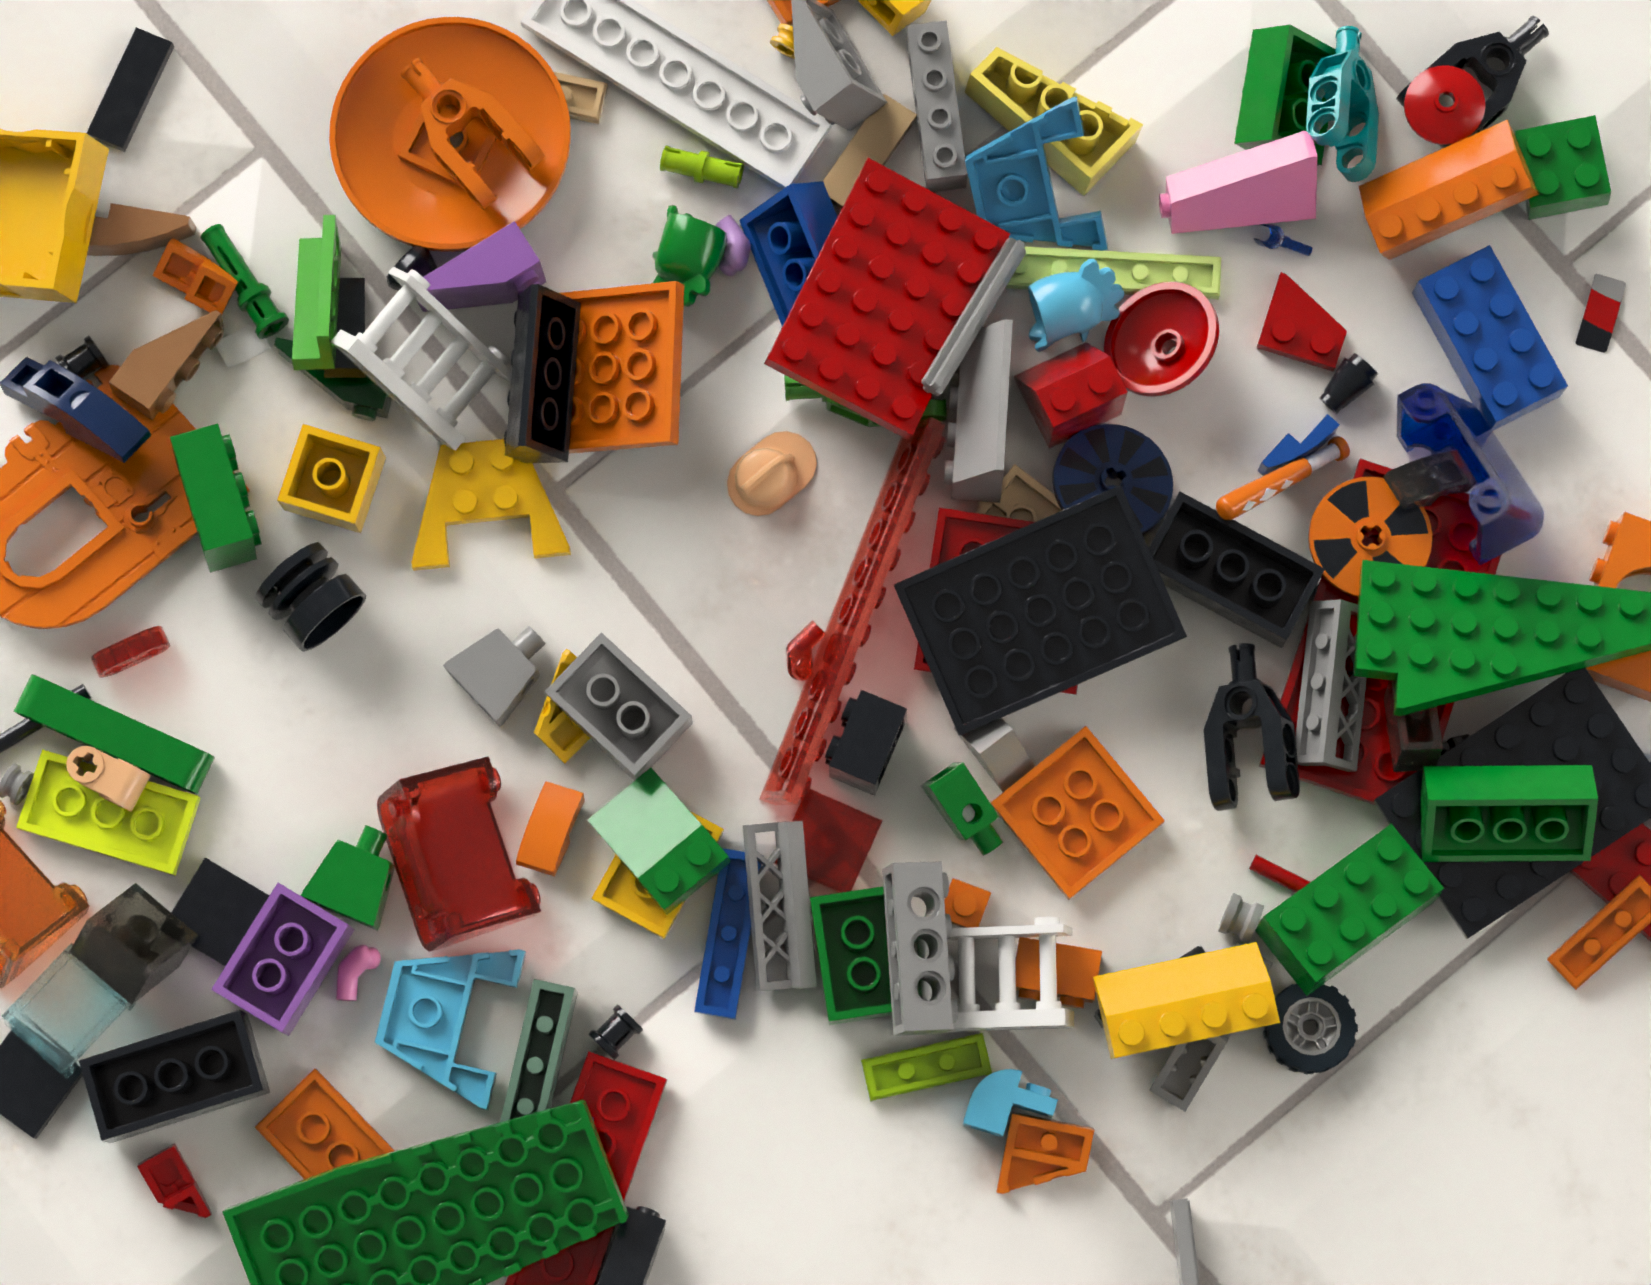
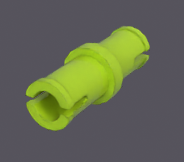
(701, 166)

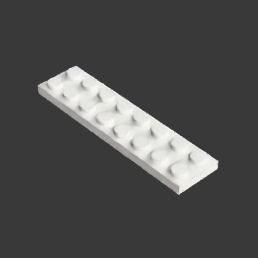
(684, 82)

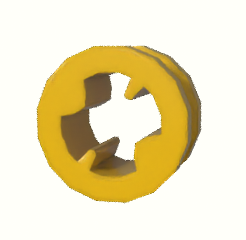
(784, 41)

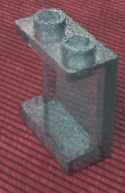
(64, 1012)

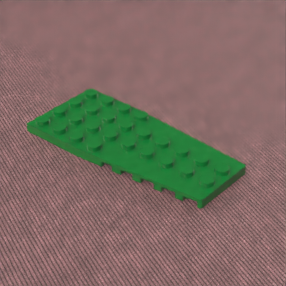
(437, 1209)

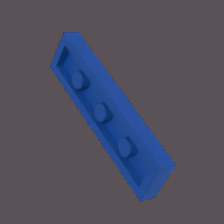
(726, 941)

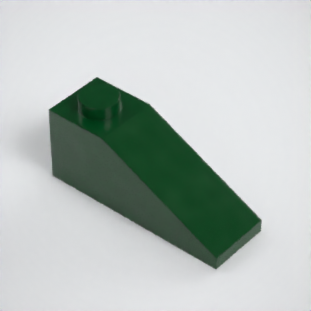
(355, 394)

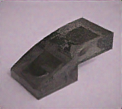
(1428, 478)

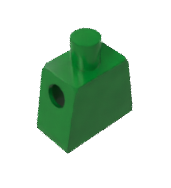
(950, 793)
(354, 879)

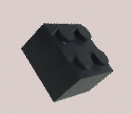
(867, 741)

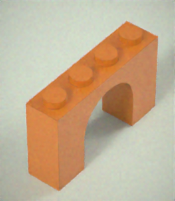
(1625, 557)

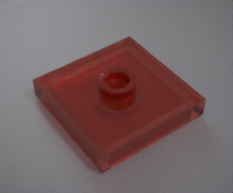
(835, 840)

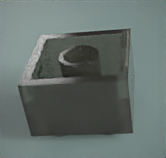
(133, 943)

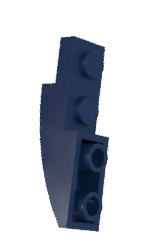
(78, 406)

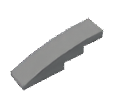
(1189, 1066)

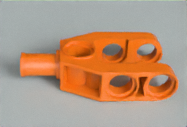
(472, 104)

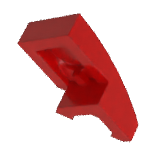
(173, 1182)

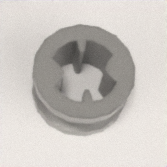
(15, 784)

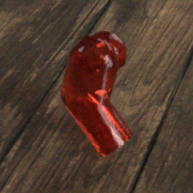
(799, 651)

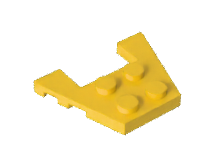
(484, 486)

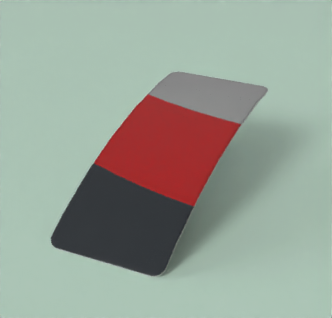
(1600, 313)

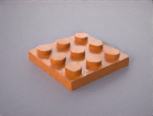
(1077, 812)

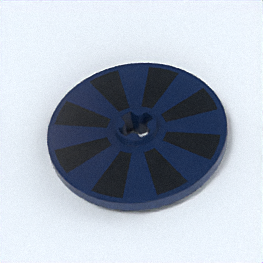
(1120, 453)

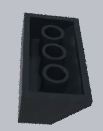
(542, 376)

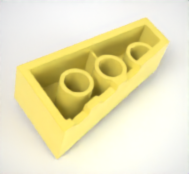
(1019, 92)

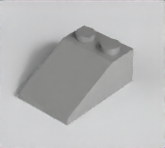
(830, 68)
(619, 707)

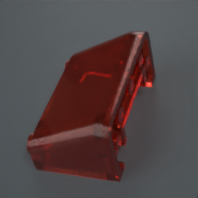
(453, 854)

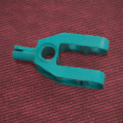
(1350, 101)

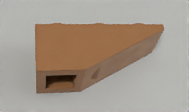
(157, 368)

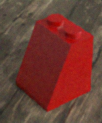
(1072, 392)

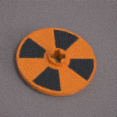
(1365, 505)

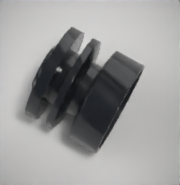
(306, 592)

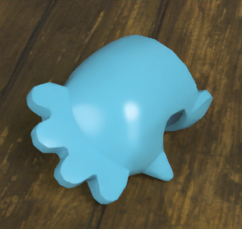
(1073, 303)

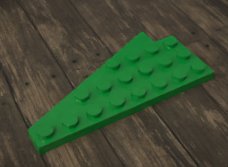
(1480, 633)

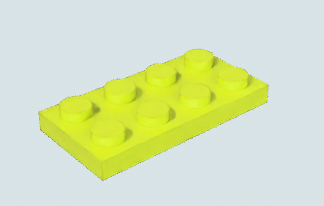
(76, 815)

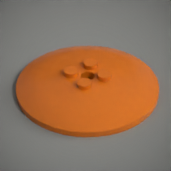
(385, 150)

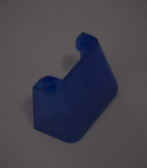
(1501, 498)

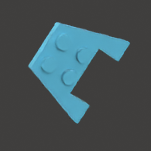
(428, 1013)

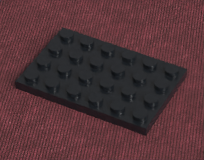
(1040, 610)
(1555, 726)

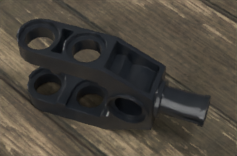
(1476, 51)
(1227, 718)

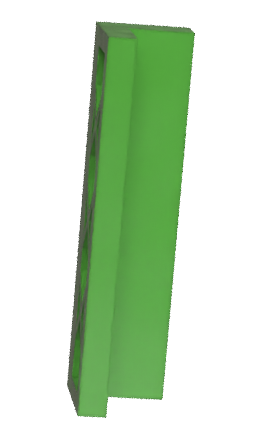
(317, 299)

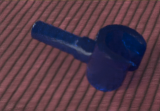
(1278, 239)

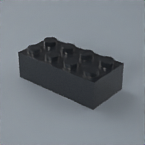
(1233, 569)
(174, 1076)

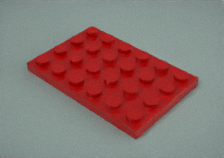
(884, 297)

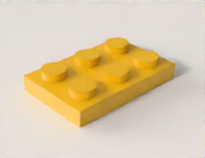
(628, 898)

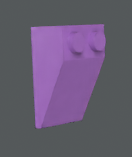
(487, 272)

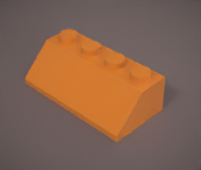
(1446, 190)

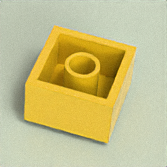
(331, 478)

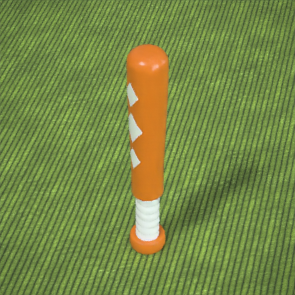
(1260, 490)

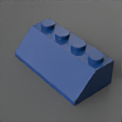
(788, 237)

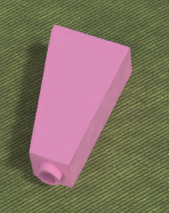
(1246, 188)

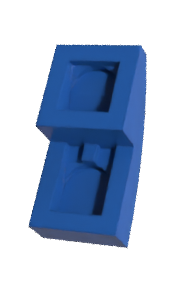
(1290, 449)

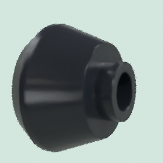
(417, 259)

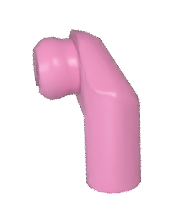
(352, 967)

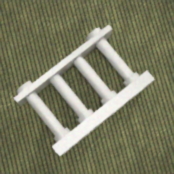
(388, 373)
(1008, 1012)

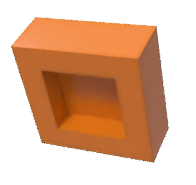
(966, 903)

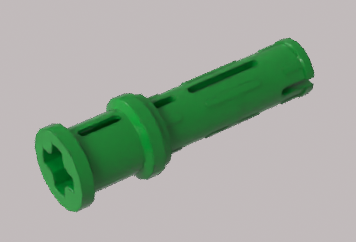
(252, 296)

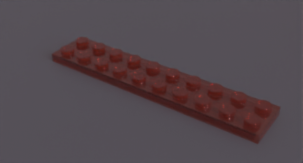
(849, 620)

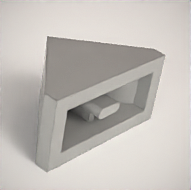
(999, 752)

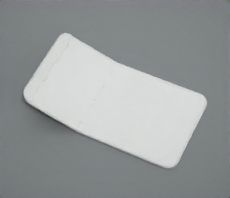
(243, 345)

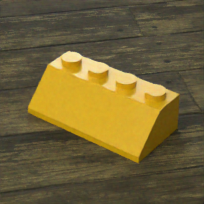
(1185, 1000)

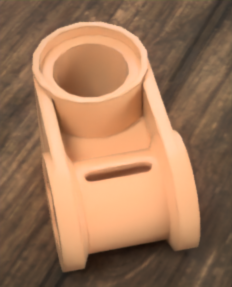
(113, 778)

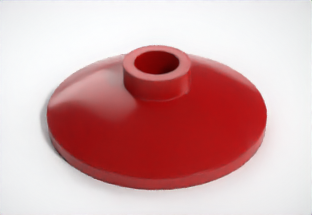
(1440, 123)

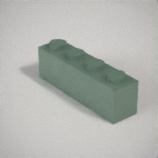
(540, 1049)

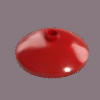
(1153, 324)

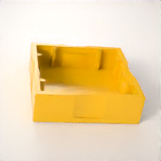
(47, 211)

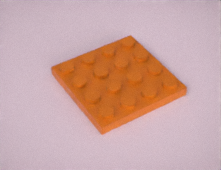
(628, 367)

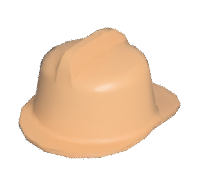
(771, 473)

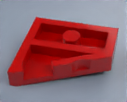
(1300, 327)

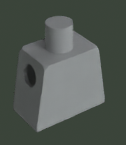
(497, 671)

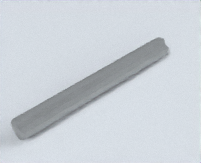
(973, 317)

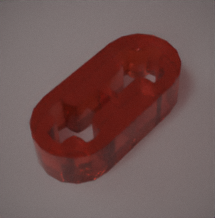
(130, 651)

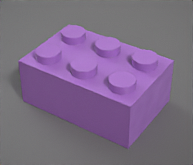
(283, 959)

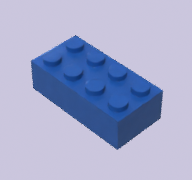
(1489, 338)

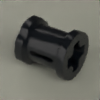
(83, 359)
(615, 1032)

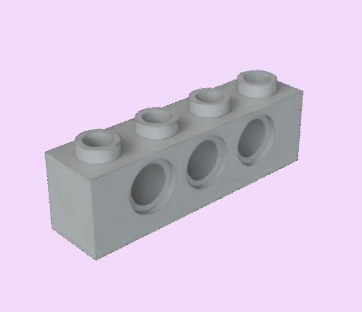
(936, 106)
(909, 1011)

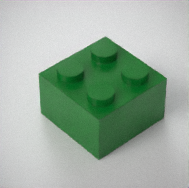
(1565, 167)

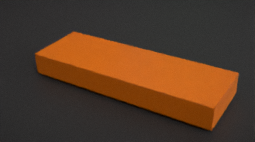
(1604, 933)

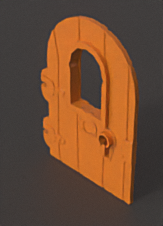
(116, 490)

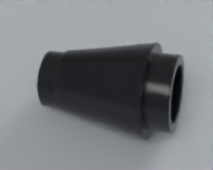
(1348, 383)

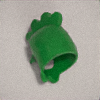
(689, 253)

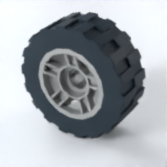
(1334, 1029)

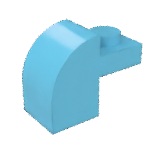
(997, 1094)

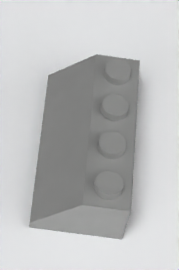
(981, 416)

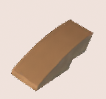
(136, 230)

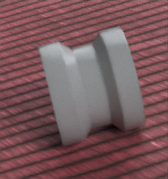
(1241, 918)

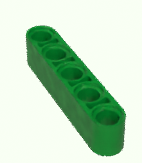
(114, 734)

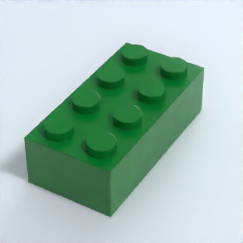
(1349, 909)

